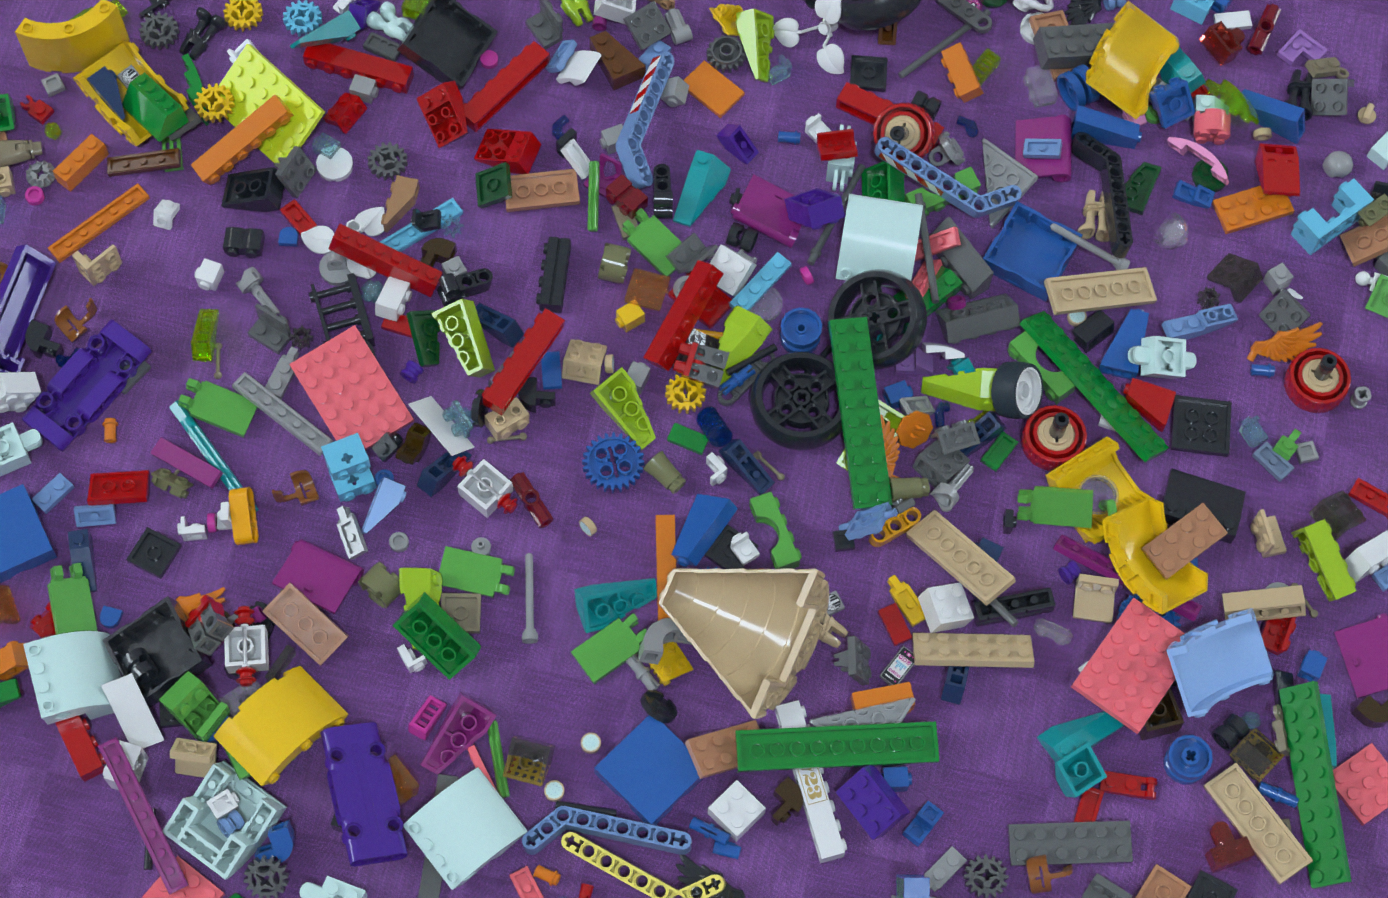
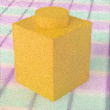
(629, 317)

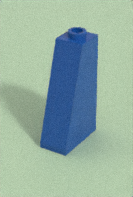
(1279, 116)
(1106, 128)
(1129, 335)
(702, 527)

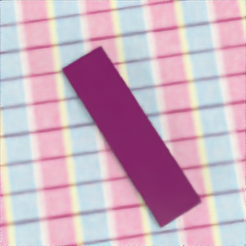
(186, 463)

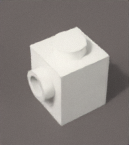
(209, 274)

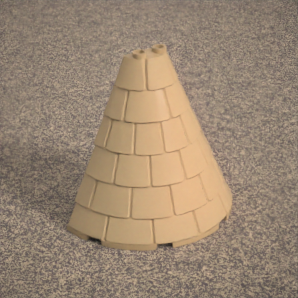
(750, 626)

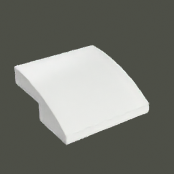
(578, 67)
(946, 351)

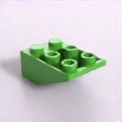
(190, 702)

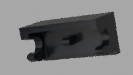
(1093, 331)

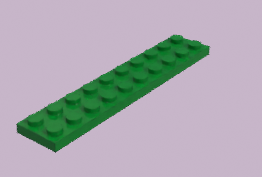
(1094, 386)
(860, 412)
(836, 746)
(1315, 785)

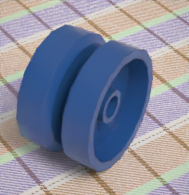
(1074, 88)
(800, 330)
(1194, 750)

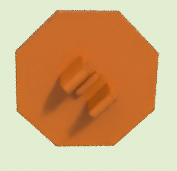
(914, 429)

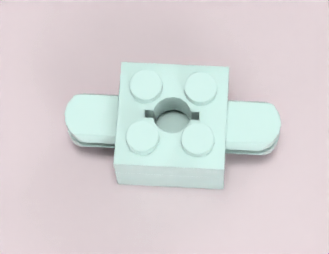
(840, 169)
(1162, 357)
(16, 447)
(331, 889)

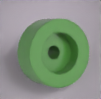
(1152, 115)

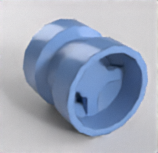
(1111, 4)
(230, 823)

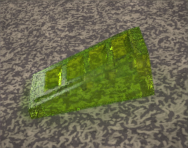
(991, 60)

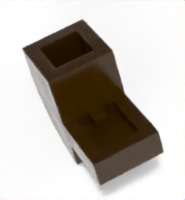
(438, 251)
(415, 444)
(1371, 713)
(792, 799)

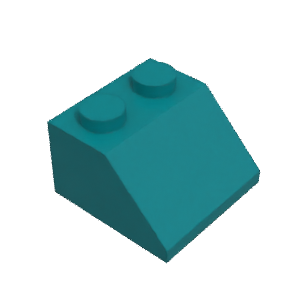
(1078, 771)

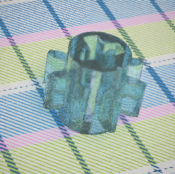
(455, 229)
(371, 290)

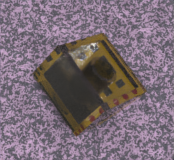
(1256, 755)
(528, 760)

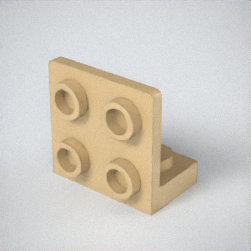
(97, 269)
(583, 361)
(1268, 535)
(1094, 598)
(193, 757)

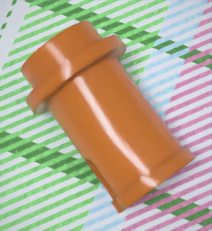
(110, 430)
(547, 875)

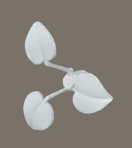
(832, 56)
(368, 221)

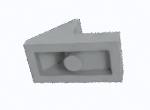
(911, 404)

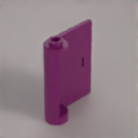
(1046, 128)
(765, 210)
(318, 575)
(1366, 655)

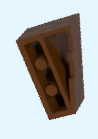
(616, 61)

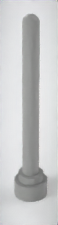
(1118, 263)
(529, 635)

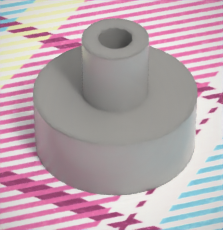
(481, 546)

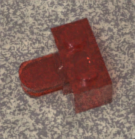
(1223, 42)
(1227, 850)

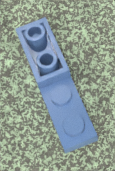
(1200, 323)

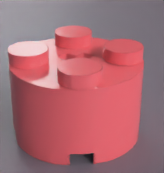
(1212, 126)

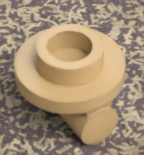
(1367, 114)

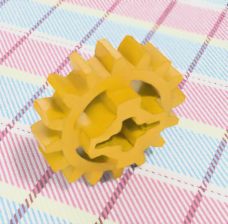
(243, 13)
(217, 105)
(676, 394)

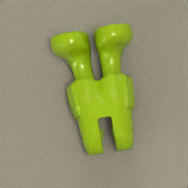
(574, 7)

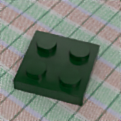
(493, 185)

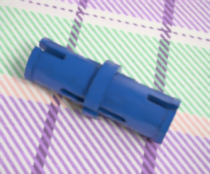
(737, 379)
(1278, 794)
(722, 836)

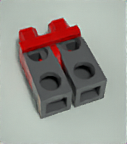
(695, 366)
(208, 625)

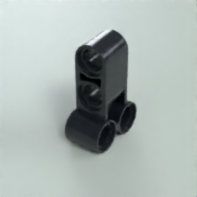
(662, 192)
(452, 287)

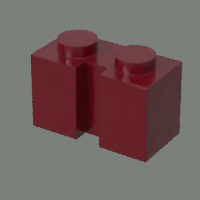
(626, 196)

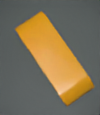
(243, 516)
(900, 520)

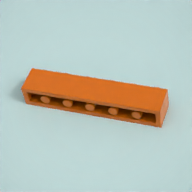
(242, 140)

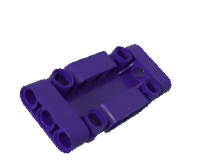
(86, 385)
(363, 794)

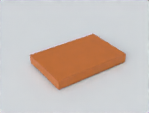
(713, 89)

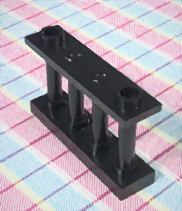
(355, 303)

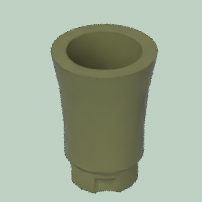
(665, 472)
(908, 488)

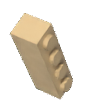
(1267, 603)

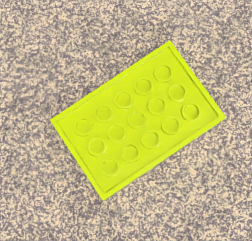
(255, 81)

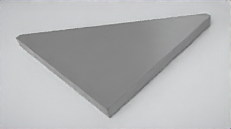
(1002, 172)
(878, 714)

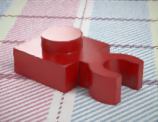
(39, 111)

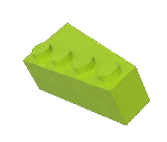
(466, 336)
(1325, 559)

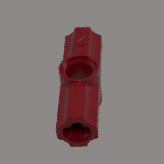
(1266, 22)
(536, 509)

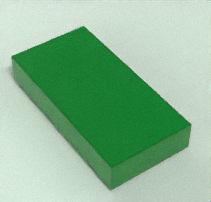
(687, 439)
(999, 451)

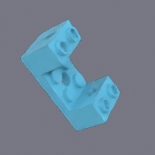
(1314, 232)
(347, 464)

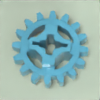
(302, 17)

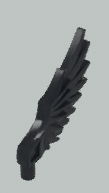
(1082, 11)
(695, 873)

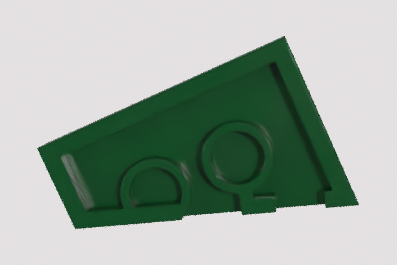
(1140, 187)
(425, 336)

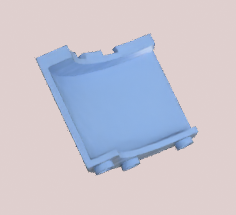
(1219, 661)

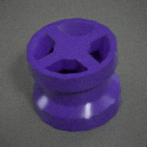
(411, 371)
(1069, 572)

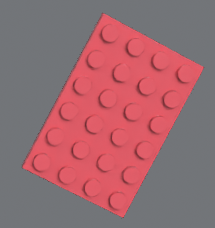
(351, 389)
(1131, 666)

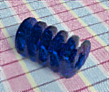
(714, 427)

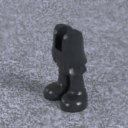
(193, 37)
(1303, 88)

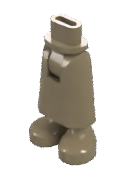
(18, 151)

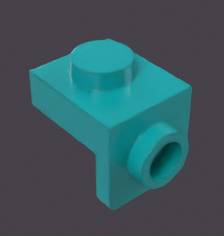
(961, 364)

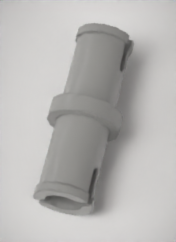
(642, 673)

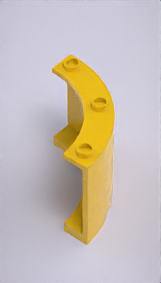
(72, 43)
(1130, 59)
(118, 60)
(1126, 535)
(279, 724)

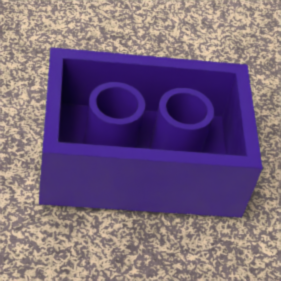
(815, 208)
(872, 802)

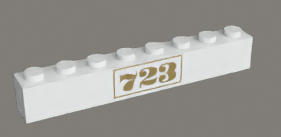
(814, 790)

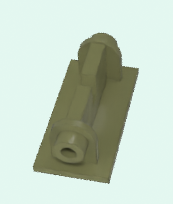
(1374, 211)
(164, 478)

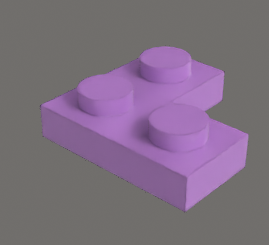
(1302, 44)

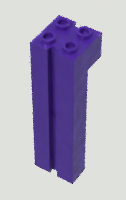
(19, 300)

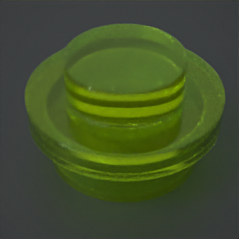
(52, 130)

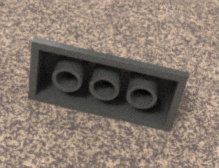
(965, 263)
(978, 318)

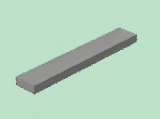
(281, 413)

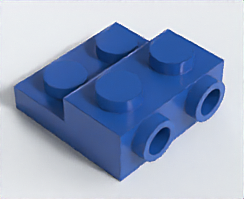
(1172, 102)

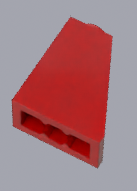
(1150, 401)

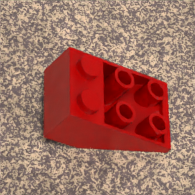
(444, 112)
(509, 146)
(1278, 169)

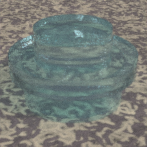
(1252, 719)

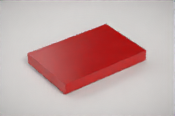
(715, 308)
(118, 487)

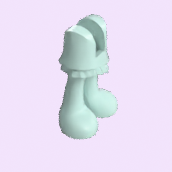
(389, 22)

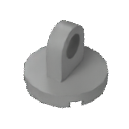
(950, 150)
(334, 269)

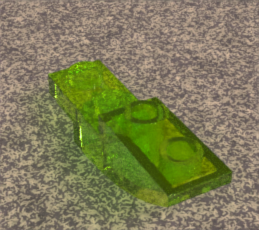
(1234, 100)

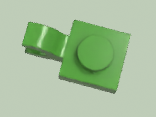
(1285, 446)

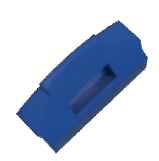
(730, 850)

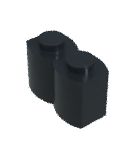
(243, 242)

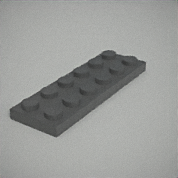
(1071, 842)

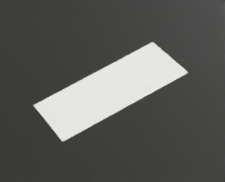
(431, 414)
(132, 711)

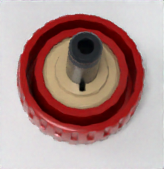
(907, 126)
(1317, 380)
(1053, 437)

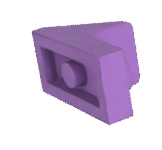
(916, 364)

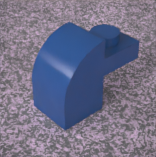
(282, 842)

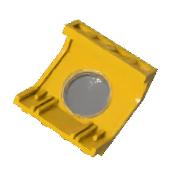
(1099, 471)

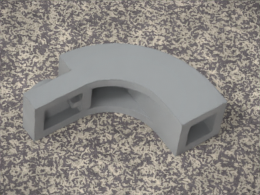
(657, 635)

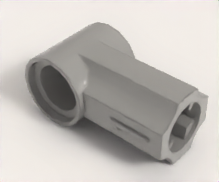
(680, 31)

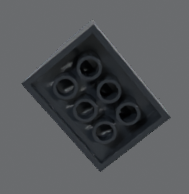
(1188, 491)

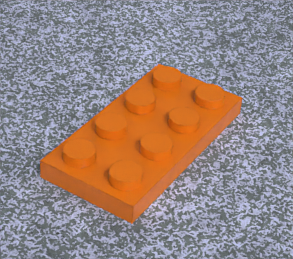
(1250, 209)

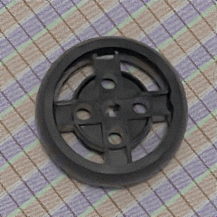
(874, 13)
(909, 311)
(779, 374)

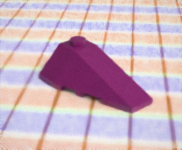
(461, 728)

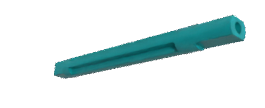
(205, 446)

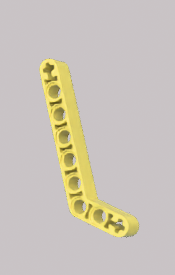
(635, 872)

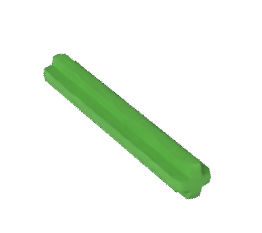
(593, 196)
(498, 760)

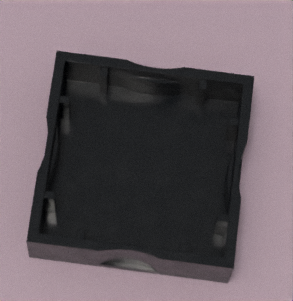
(447, 41)
(167, 642)

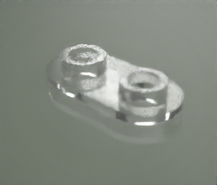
(1053, 631)

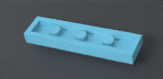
(761, 282)

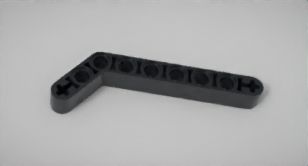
(1113, 187)

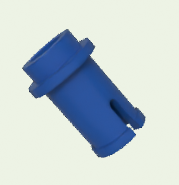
(789, 137)
(1262, 370)

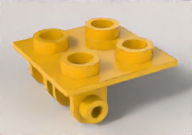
(727, 17)
(672, 664)

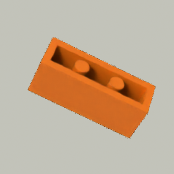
(961, 73)
(80, 162)
(882, 695)

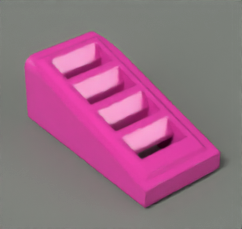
(420, 728)

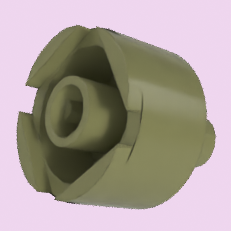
(614, 263)
(380, 585)

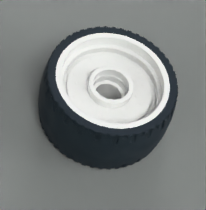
(1017, 390)

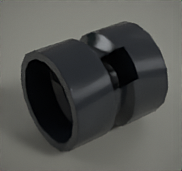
(931, 104)
(748, 239)
(140, 666)
(1231, 731)

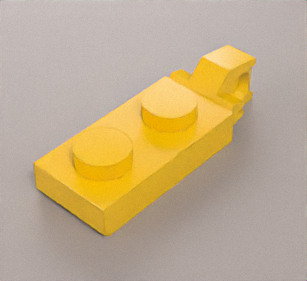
(906, 601)

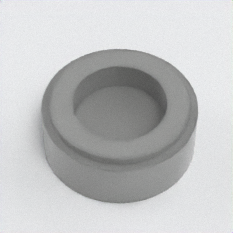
(399, 542)

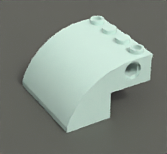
(879, 236)
(70, 673)
(464, 828)
(197, 830)

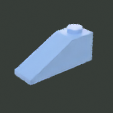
(385, 500)

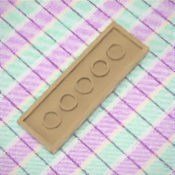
(1100, 291)
(960, 557)
(973, 650)
(1259, 822)

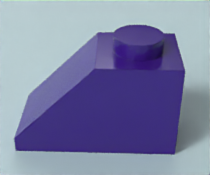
(361, 9)
(737, 142)

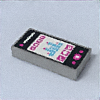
(898, 667)

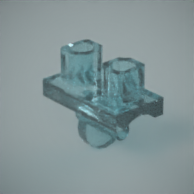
(462, 418)

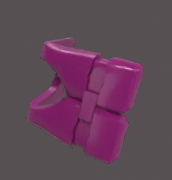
(605, 181)

